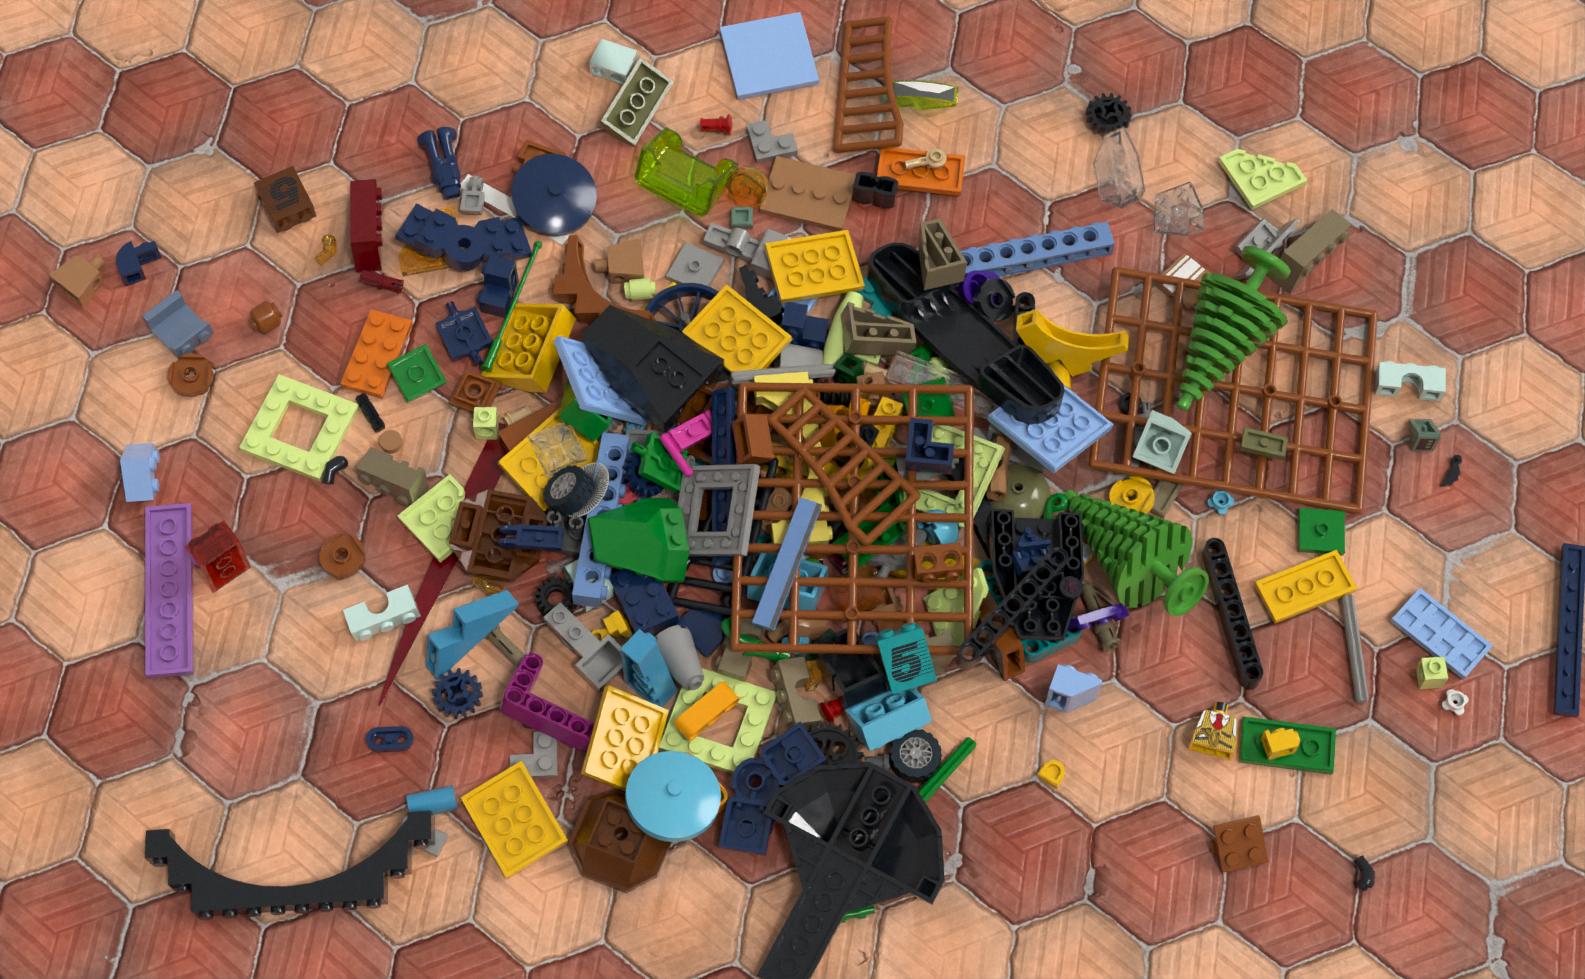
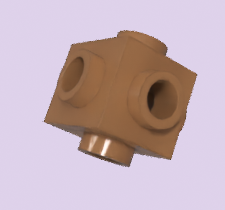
(873, 378)

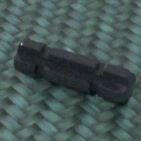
(370, 412)

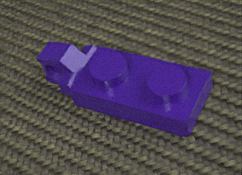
(1099, 616)

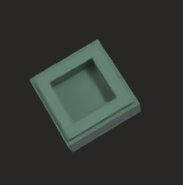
(742, 217)

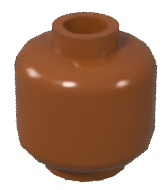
(265, 317)

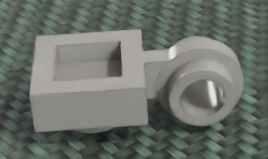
(473, 201)

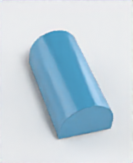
(435, 800)

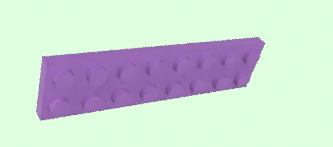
(168, 591)

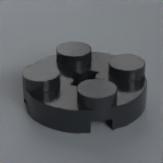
(984, 301)

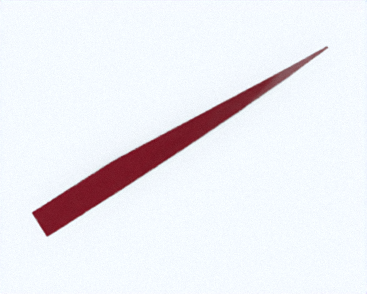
(483, 477)

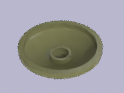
(1032, 497)

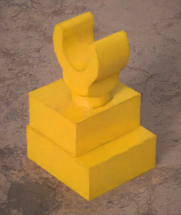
(616, 626)

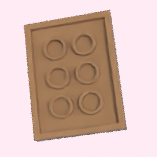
(809, 194)

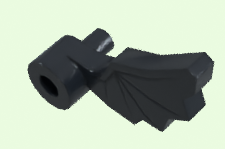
(1454, 472)

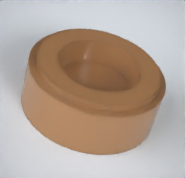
(390, 441)

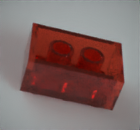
(218, 556)

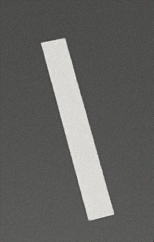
(503, 203)

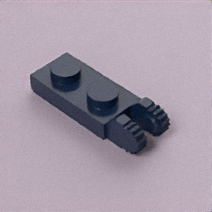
(532, 537)

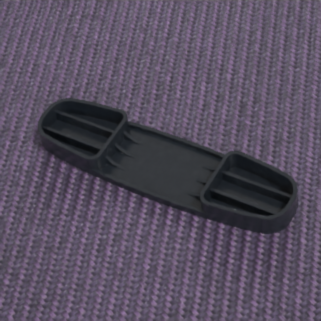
(966, 338)

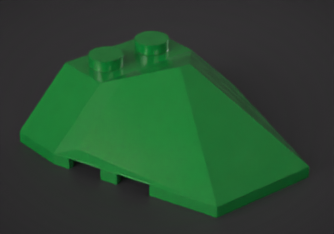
(643, 539)

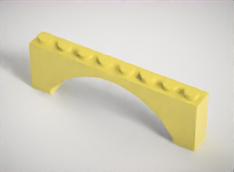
(773, 400)

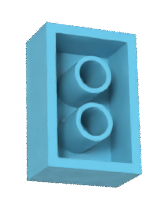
(808, 595)
(888, 717)

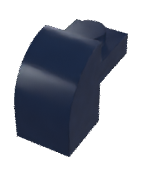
(130, 261)

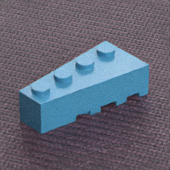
(646, 669)

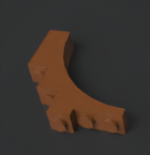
(576, 288)

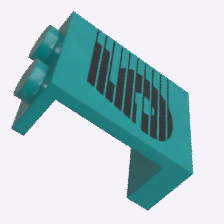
(905, 657)

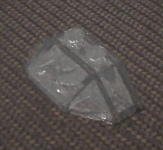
(1118, 170)

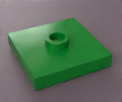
(416, 373)
(933, 403)
(1321, 531)

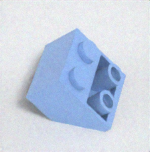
(1072, 689)

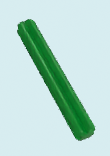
(947, 768)

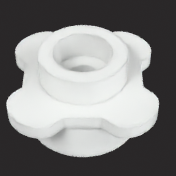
(1458, 696)

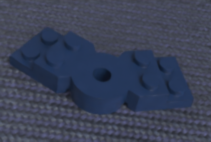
(439, 235)
(780, 763)

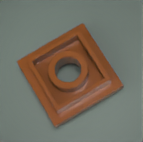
(469, 381)

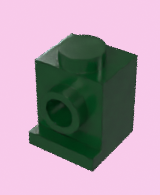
(843, 370)

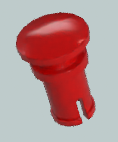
(717, 124)
(831, 709)

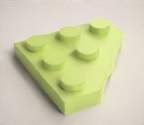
(1260, 177)
(434, 515)
(953, 601)

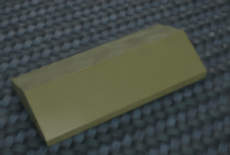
(636, 102)

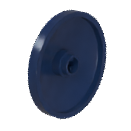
(553, 195)

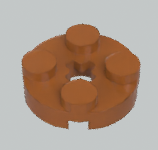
(195, 386)
(342, 568)

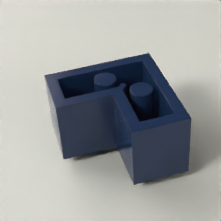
(500, 285)
(804, 329)
(927, 455)

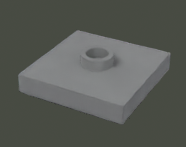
(694, 266)

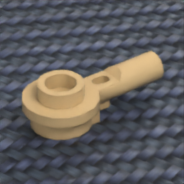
(934, 159)

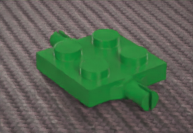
(658, 464)

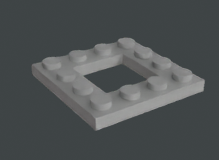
(744, 482)

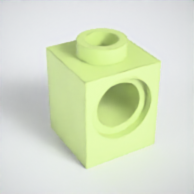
(486, 423)
(1431, 672)

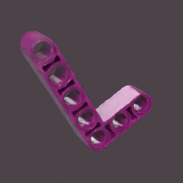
(545, 712)

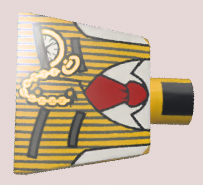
(1215, 733)

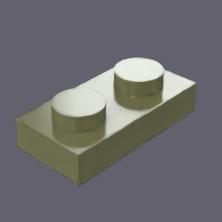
(1263, 443)

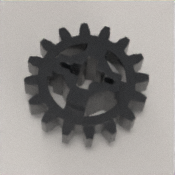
(1108, 112)

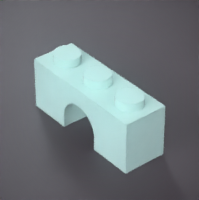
(1428, 379)
(400, 610)

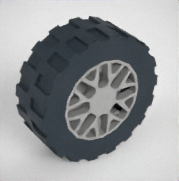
(568, 490)
(915, 756)

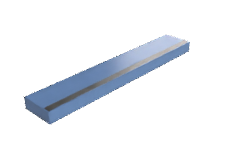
(787, 564)

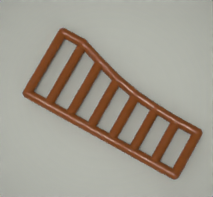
(844, 94)
(829, 484)

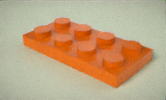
(922, 179)
(378, 344)

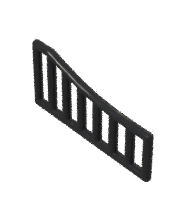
(761, 505)

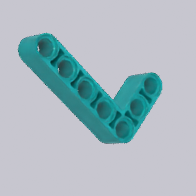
(1043, 647)

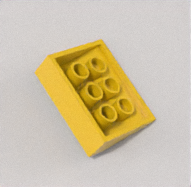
(527, 347)

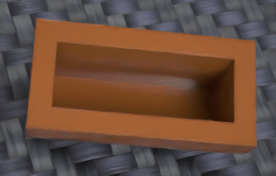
(752, 439)

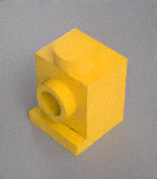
(1280, 742)

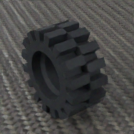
(554, 586)

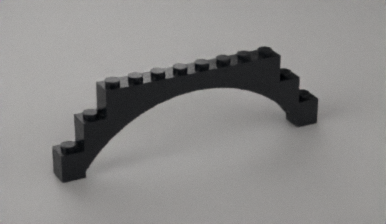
(358, 886)

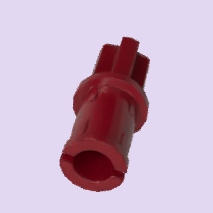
(381, 281)

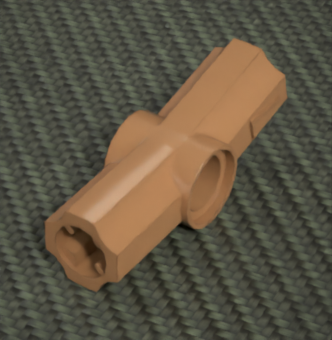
(998, 485)

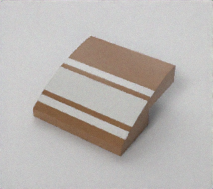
(1184, 268)

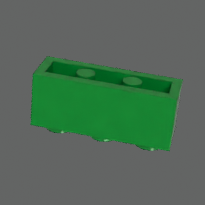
(889, 536)

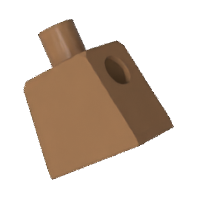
(623, 262)
(79, 278)

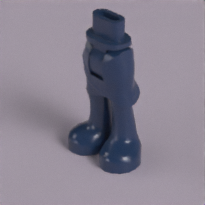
(444, 170)

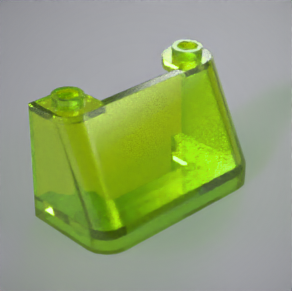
(680, 176)

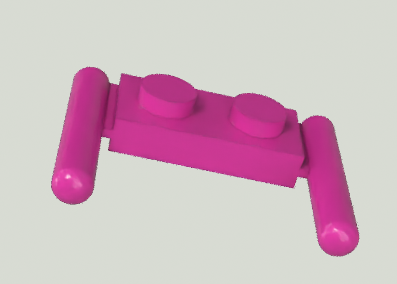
(687, 436)

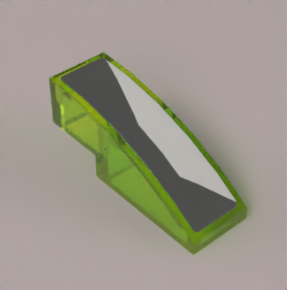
(924, 94)

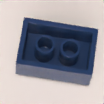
(643, 602)

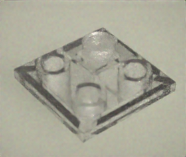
(1178, 211)
(557, 448)

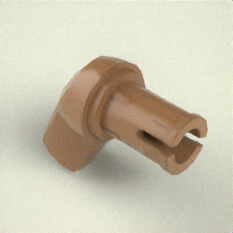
(805, 629)

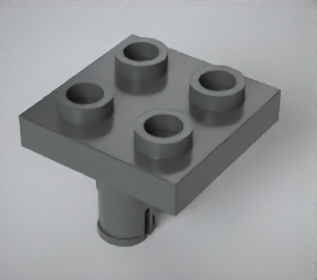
(573, 531)

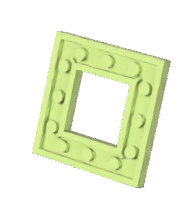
(286, 391)
(985, 463)
(759, 706)

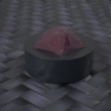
(1070, 588)

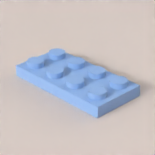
(1441, 633)

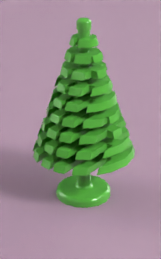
(1230, 323)
(1140, 554)

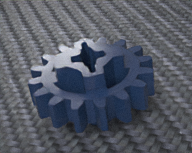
(636, 481)
(461, 702)

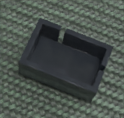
(850, 675)

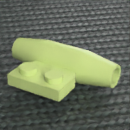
(834, 345)

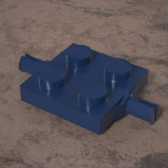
(464, 334)

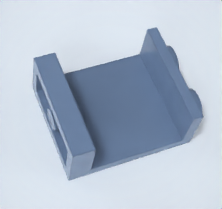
(177, 325)

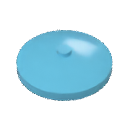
(673, 796)

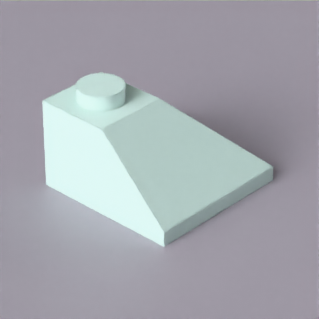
(1162, 442)

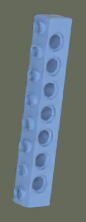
(1080, 249)
(593, 593)

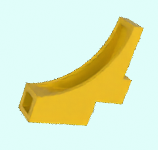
(1073, 348)

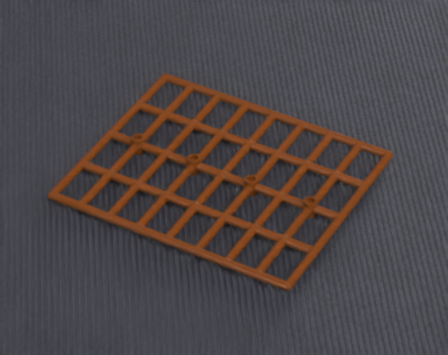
(1266, 395)
(853, 548)

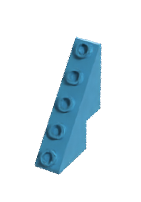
(468, 628)

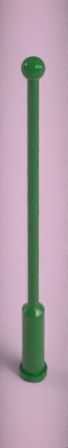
(487, 366)

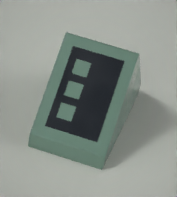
(1423, 434)

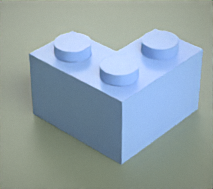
(138, 469)

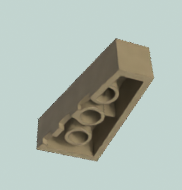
(1313, 248)

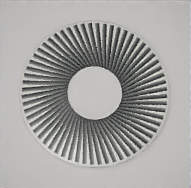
(600, 486)

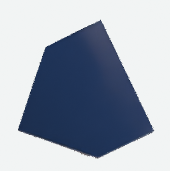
(1029, 552)
(705, 630)

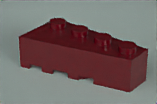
(366, 225)

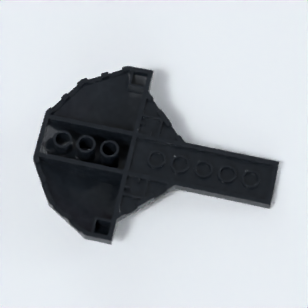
(855, 844)

